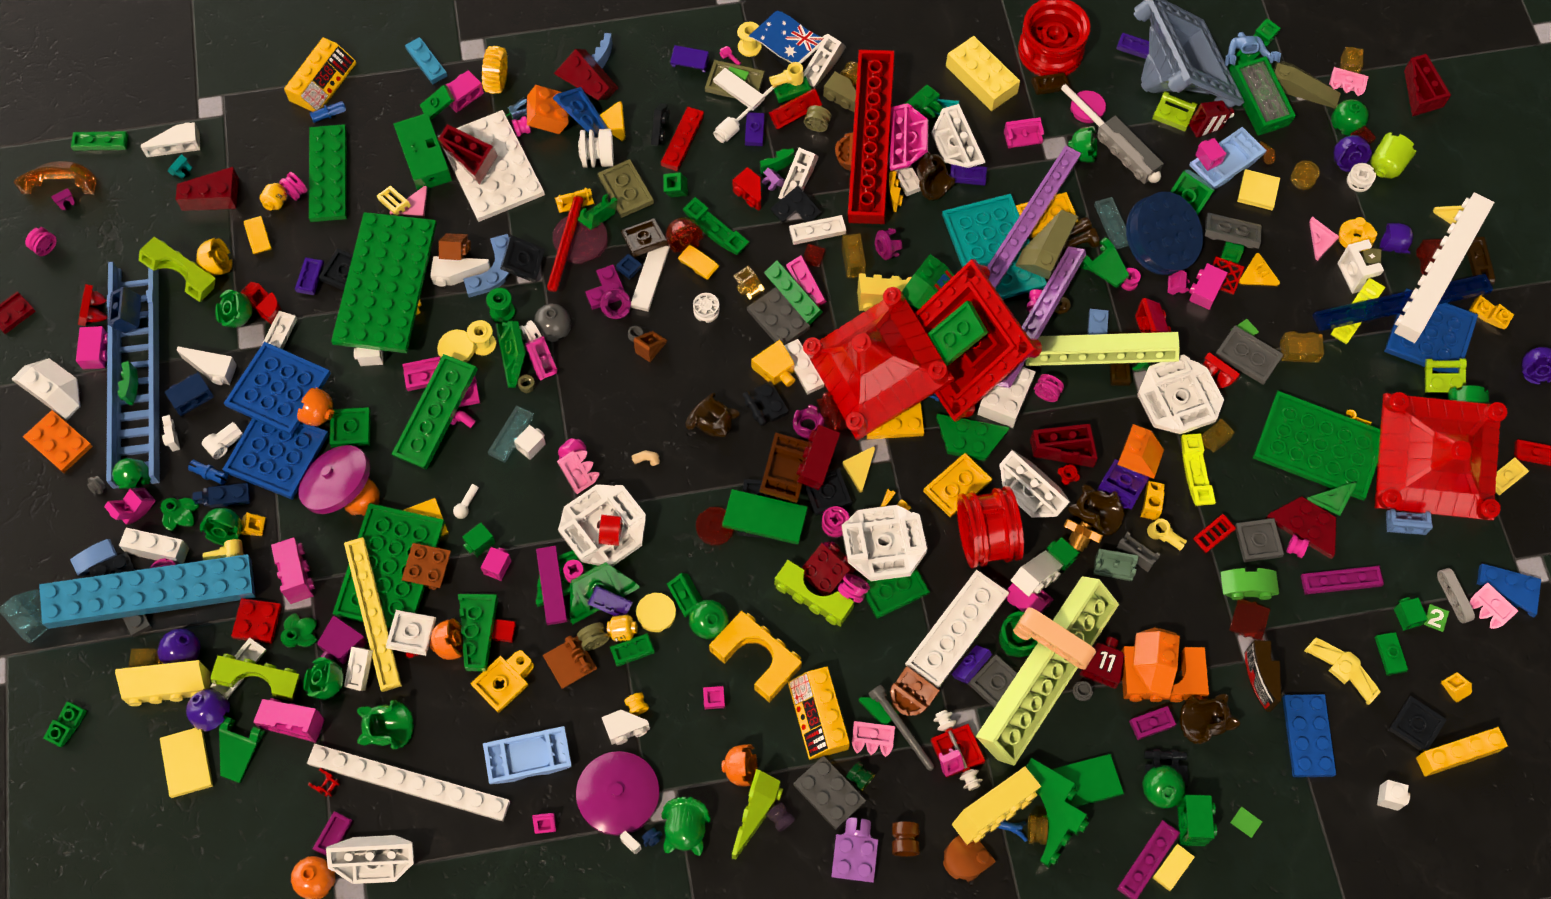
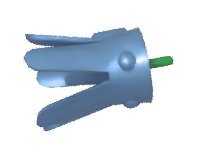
(518, 109)

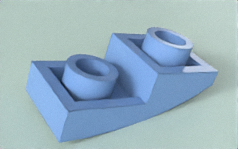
(603, 52)
(93, 555)

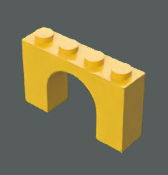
(745, 630)

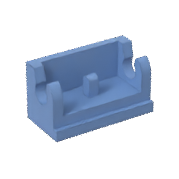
(1408, 522)

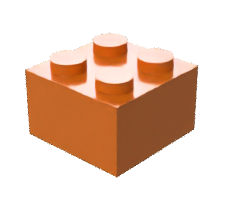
(544, 111)

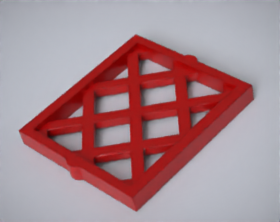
(1229, 264)

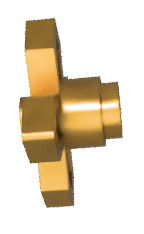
(1081, 534)

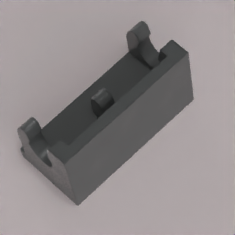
(1146, 557)

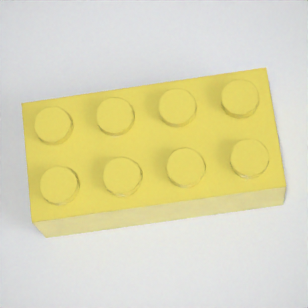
(982, 73)
(996, 806)

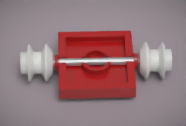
(965, 742)

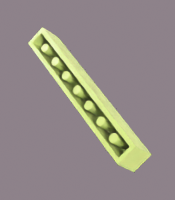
(1107, 349)

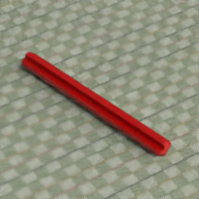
(565, 244)

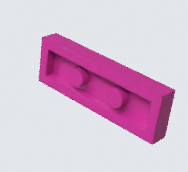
(801, 273)

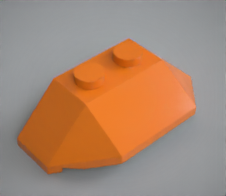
(1156, 660)

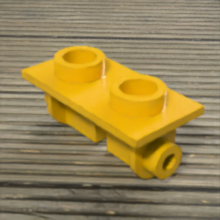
(565, 201)

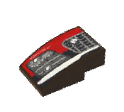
(1263, 674)

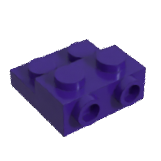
(1125, 482)

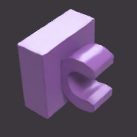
(774, 177)

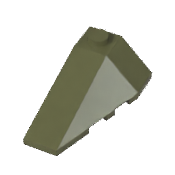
(1305, 86)
(1045, 249)

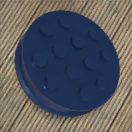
(1164, 233)

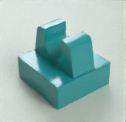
(180, 163)

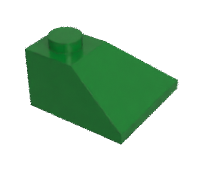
(1193, 190)

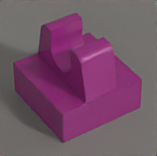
(63, 196)

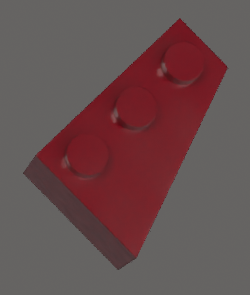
(585, 72)
(1424, 86)
(468, 151)
(209, 191)
(1065, 444)
(817, 456)

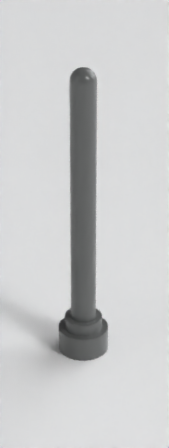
(878, 694)

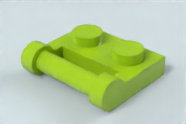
(1174, 116)
(1444, 381)

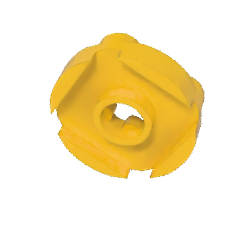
(1356, 226)

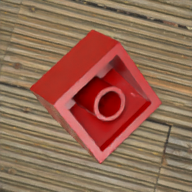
(1151, 317)

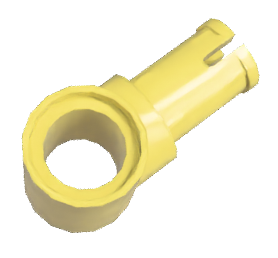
(793, 75)
(1166, 535)
(231, 548)

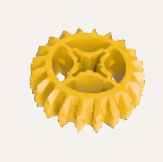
(494, 69)

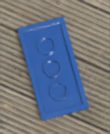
(1309, 736)

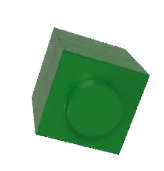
(675, 185)
(478, 540)
(1063, 553)
(1410, 613)

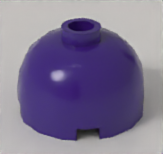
(1351, 151)
(1537, 365)
(179, 646)
(207, 709)

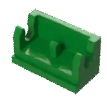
(598, 213)

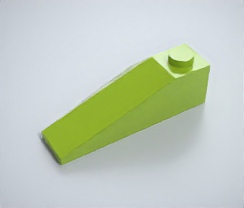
(761, 800)

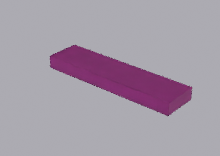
(1342, 580)
(551, 585)
(1148, 860)

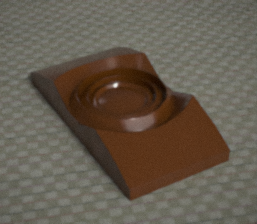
(781, 468)

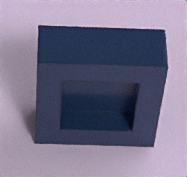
(628, 266)

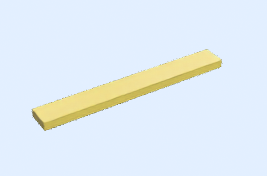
(372, 614)

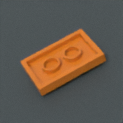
(57, 441)

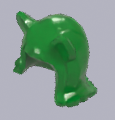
(386, 725)
(684, 824)

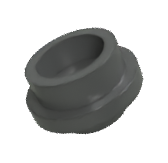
(96, 485)
(1082, 691)

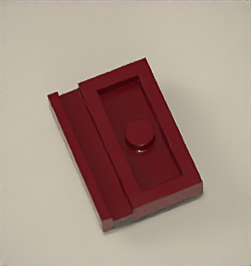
(13, 312)

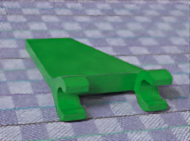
(1107, 265)
(236, 750)

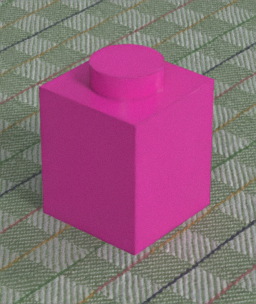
(1210, 154)
(496, 563)

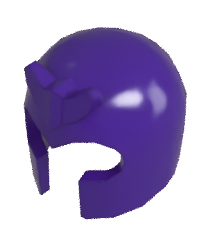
(1397, 238)

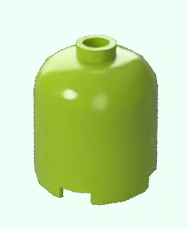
(1392, 156)

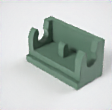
(1115, 564)

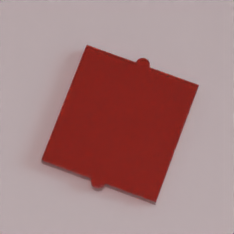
(1249, 619)

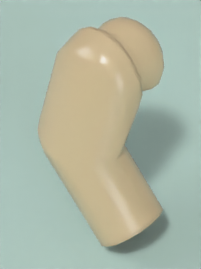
(646, 455)

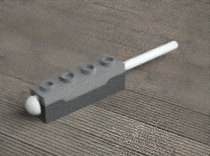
(1122, 143)

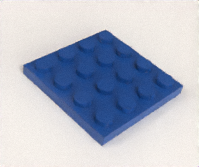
(1443, 337)
(275, 387)
(275, 458)

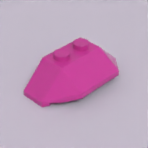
(908, 136)

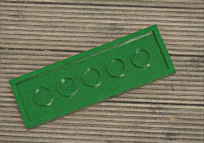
(327, 173)
(434, 411)

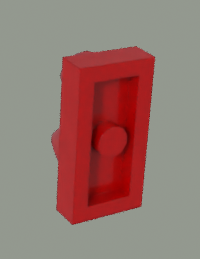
(87, 313)
(1226, 375)

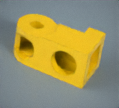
(1153, 500)

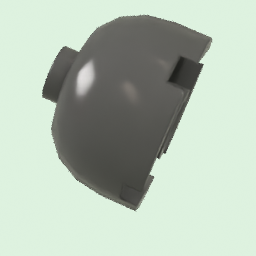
(552, 322)

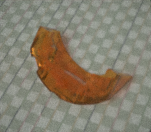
(57, 170)

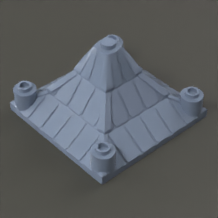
(1183, 54)

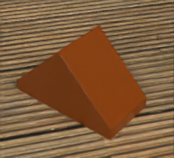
(649, 345)

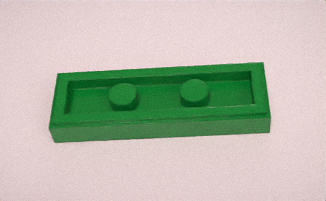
(99, 140)

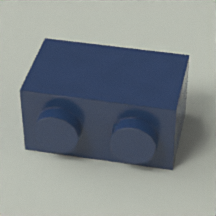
(124, 310)
(189, 394)

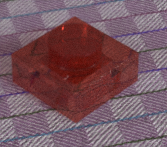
(1365, 133)
(814, 255)

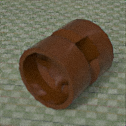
(905, 841)

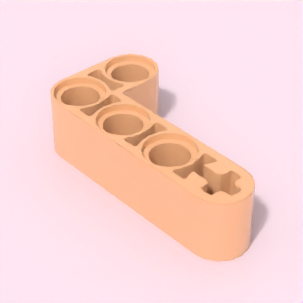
(1054, 637)

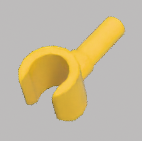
(1352, 413)

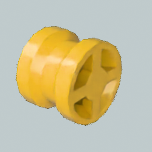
(636, 704)

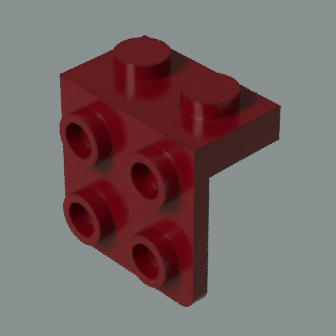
(827, 568)

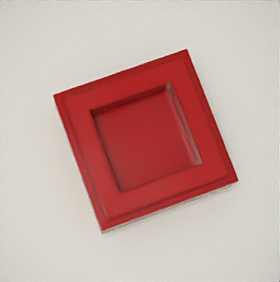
(504, 631)

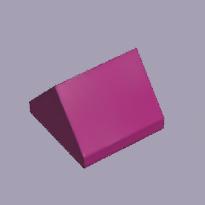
(544, 823)

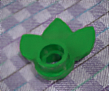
(180, 514)
(301, 631)

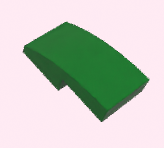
(783, 159)
(129, 385)
(66, 724)

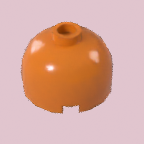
(316, 408)
(369, 494)
(447, 640)
(740, 765)
(312, 878)

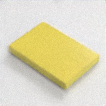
(186, 762)

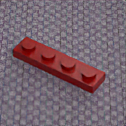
(682, 138)

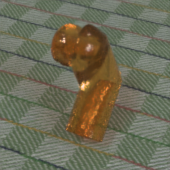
(1269, 156)

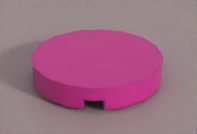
(1094, 101)

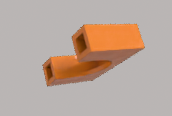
(1193, 680)

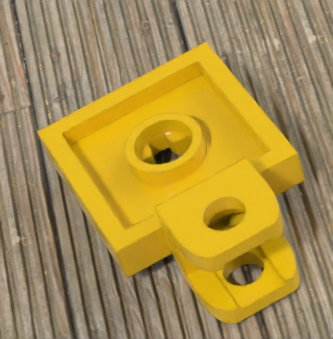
(511, 673)

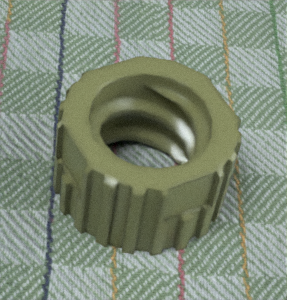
(526, 389)

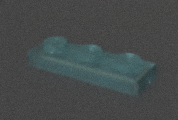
(1112, 222)
(515, 425)

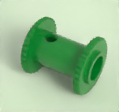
(500, 308)

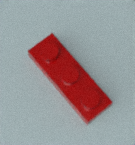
(795, 108)

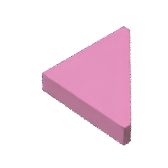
(417, 203)
(1321, 237)

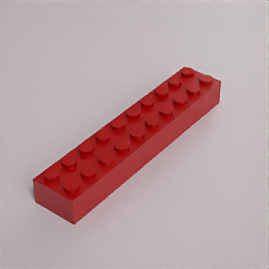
(871, 137)

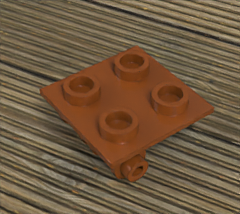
(426, 565)
(569, 662)

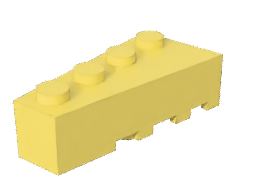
(871, 289)

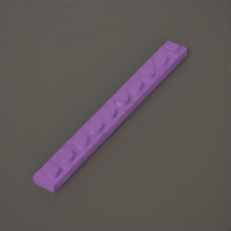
(1032, 214)
(1049, 300)

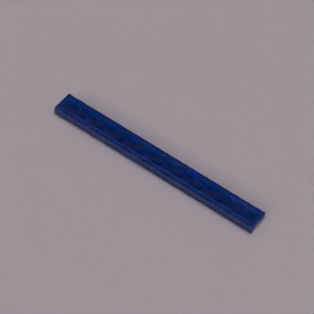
(1395, 303)

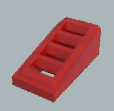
(1225, 522)

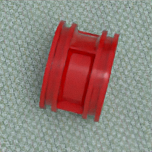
(1051, 48)
(990, 527)

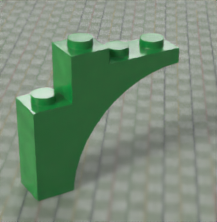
(1062, 817)

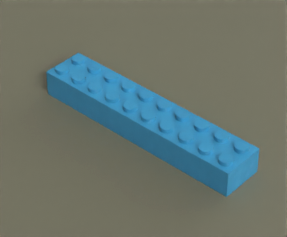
(146, 591)

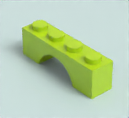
(159, 255)
(833, 607)
(229, 671)

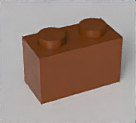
(454, 246)

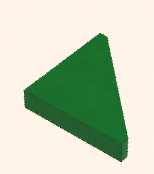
(1334, 499)

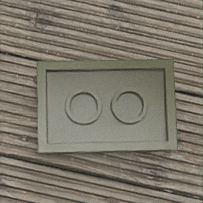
(754, 77)
(627, 186)

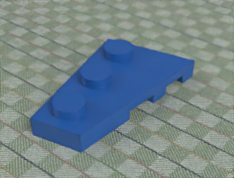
(581, 109)
(1515, 587)

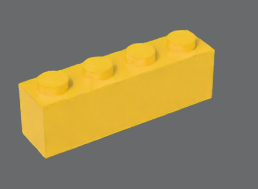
(1461, 751)

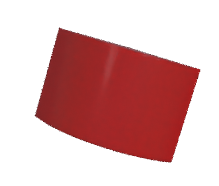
(255, 293)
(269, 308)
(610, 530)

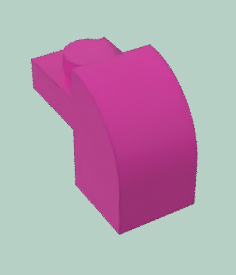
(132, 507)

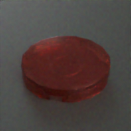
(710, 526)

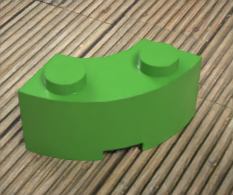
(1241, 584)

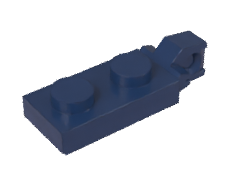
(223, 495)

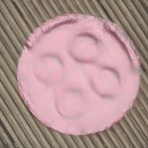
(585, 243)

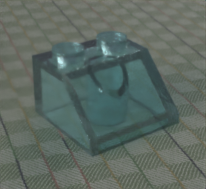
(24, 614)

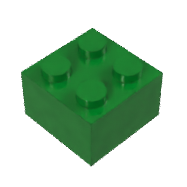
(1196, 820)

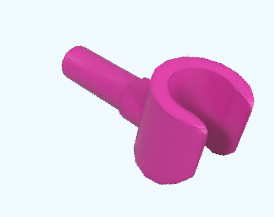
(726, 52)

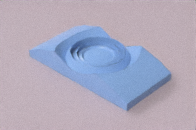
(1241, 153)
(527, 755)

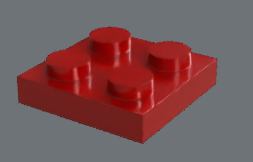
(256, 620)

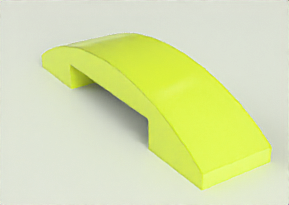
(1369, 291)
(1195, 470)

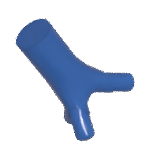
(1014, 827)

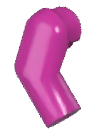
(461, 416)

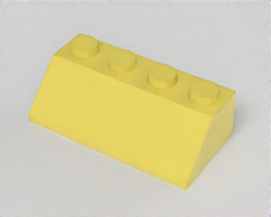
(162, 682)

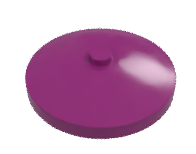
(334, 479)
(617, 793)

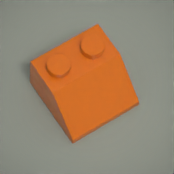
(1141, 452)

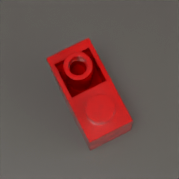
(748, 186)

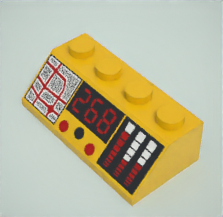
(319, 75)
(818, 713)

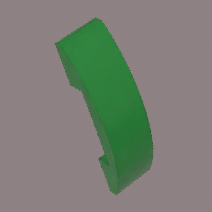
(1266, 32)
(713, 228)

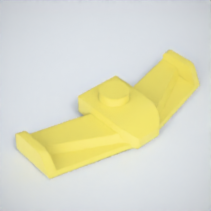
(1345, 667)

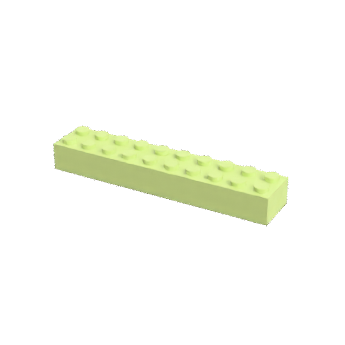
(1045, 674)

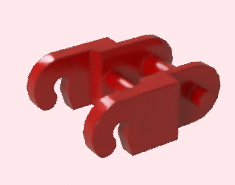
(328, 777)

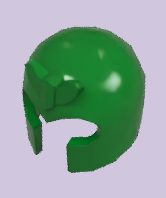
(129, 471)

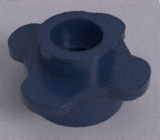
(651, 837)

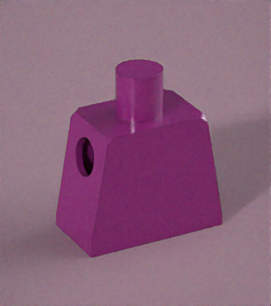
(338, 640)

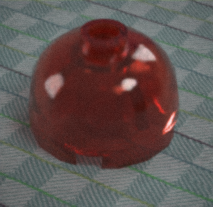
(683, 233)

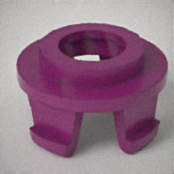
(886, 247)
(625, 306)
(809, 413)

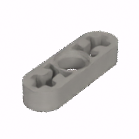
(1455, 595)

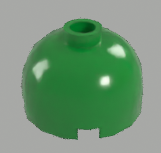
(1349, 116)
(1085, 144)
(233, 309)
(221, 525)
(708, 619)
(323, 679)
(1163, 786)

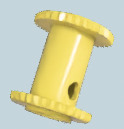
(748, 46)
(481, 334)

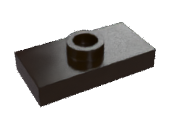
(1049, 83)

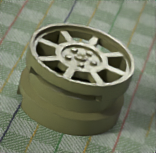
(818, 118)
(592, 636)

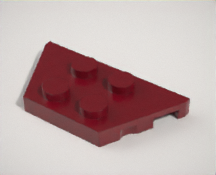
(1308, 523)

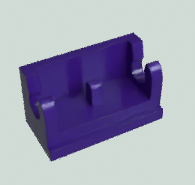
(690, 58)

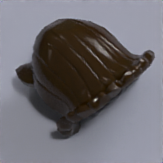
(933, 176)
(711, 417)
(1099, 510)
(1206, 718)

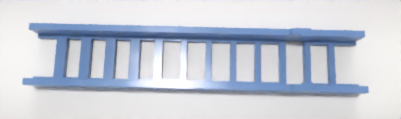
(114, 368)

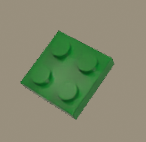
(350, 427)

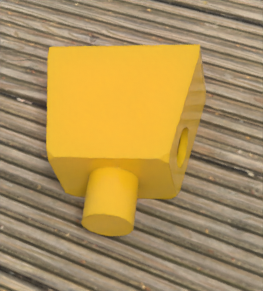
(774, 364)

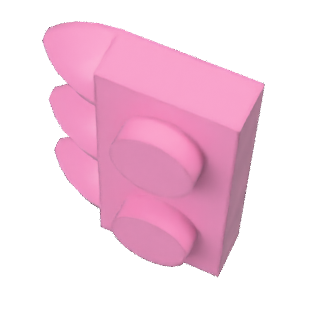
(1348, 81)
(576, 471)
(1494, 605)
(873, 737)

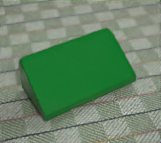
(684, 593)

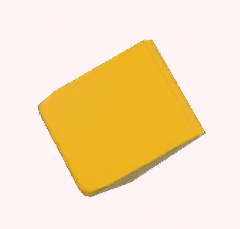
(253, 524)
(1457, 686)

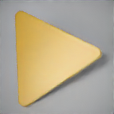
(614, 120)
(1259, 273)

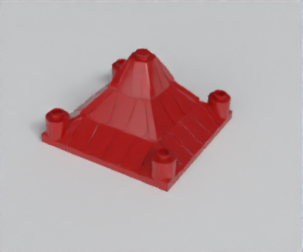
(993, 355)
(878, 364)
(1438, 456)

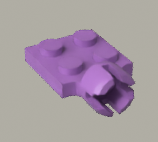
(855, 852)

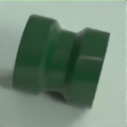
(860, 775)

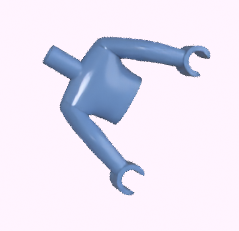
(1249, 45)

